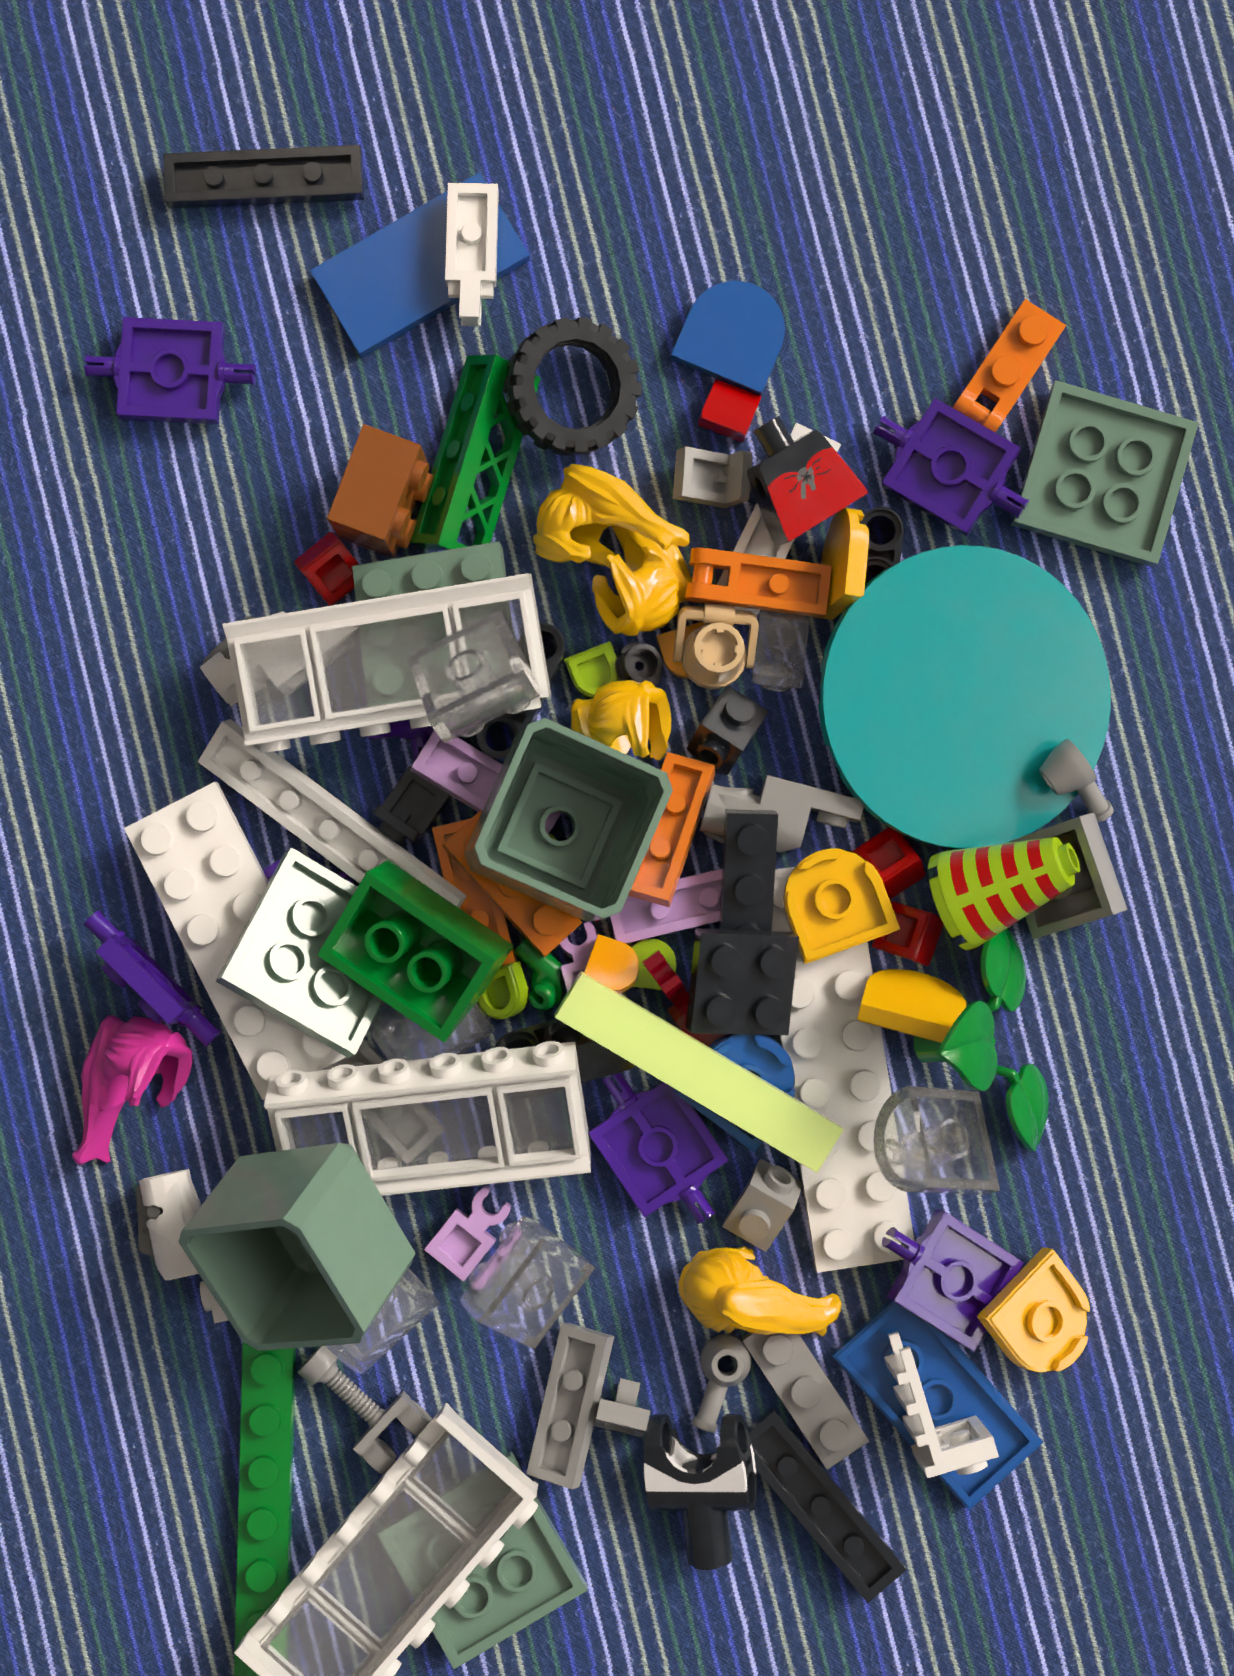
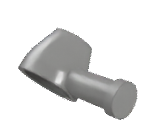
(1070, 771)
(720, 1381)

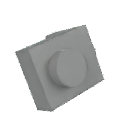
(712, 477)
(764, 1205)

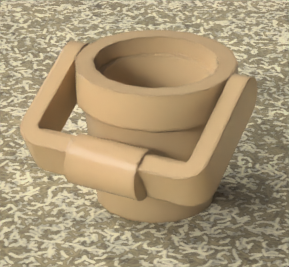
(716, 651)

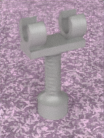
(323, 1368)

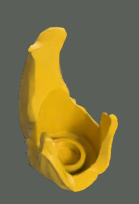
(584, 507)
(648, 584)
(625, 717)
(733, 1294)

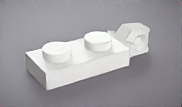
(471, 247)

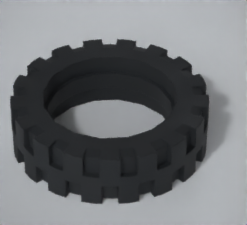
(613, 358)

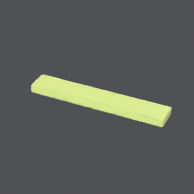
(698, 1071)

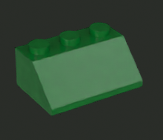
(414, 949)

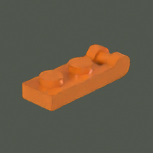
(1010, 365)
(760, 582)

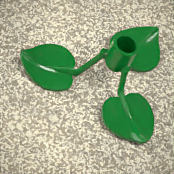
(971, 1041)

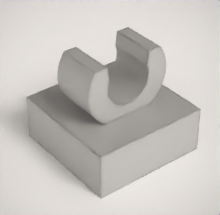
(622, 1414)

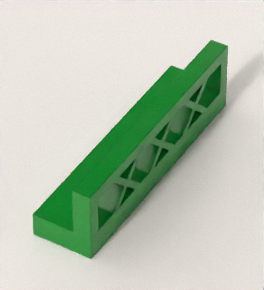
(460, 456)

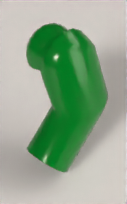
(545, 978)

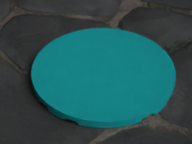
(956, 693)

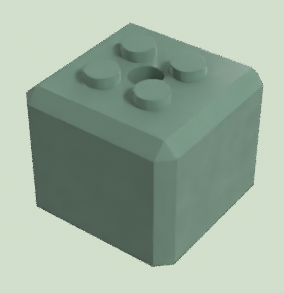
(612, 812)
(298, 1247)

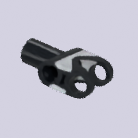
(701, 1485)

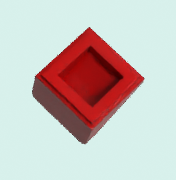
(729, 410)
(328, 568)
(893, 860)
(916, 936)

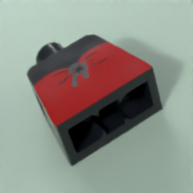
(799, 481)

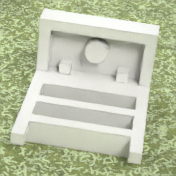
(942, 1449)

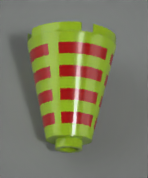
(998, 885)

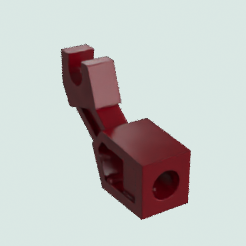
(676, 992)

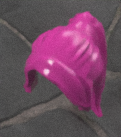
(119, 1070)

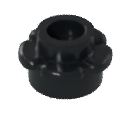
(646, 655)

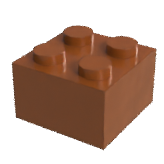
(380, 492)

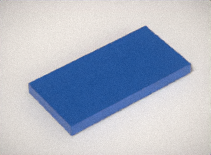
(399, 274)
(951, 1388)

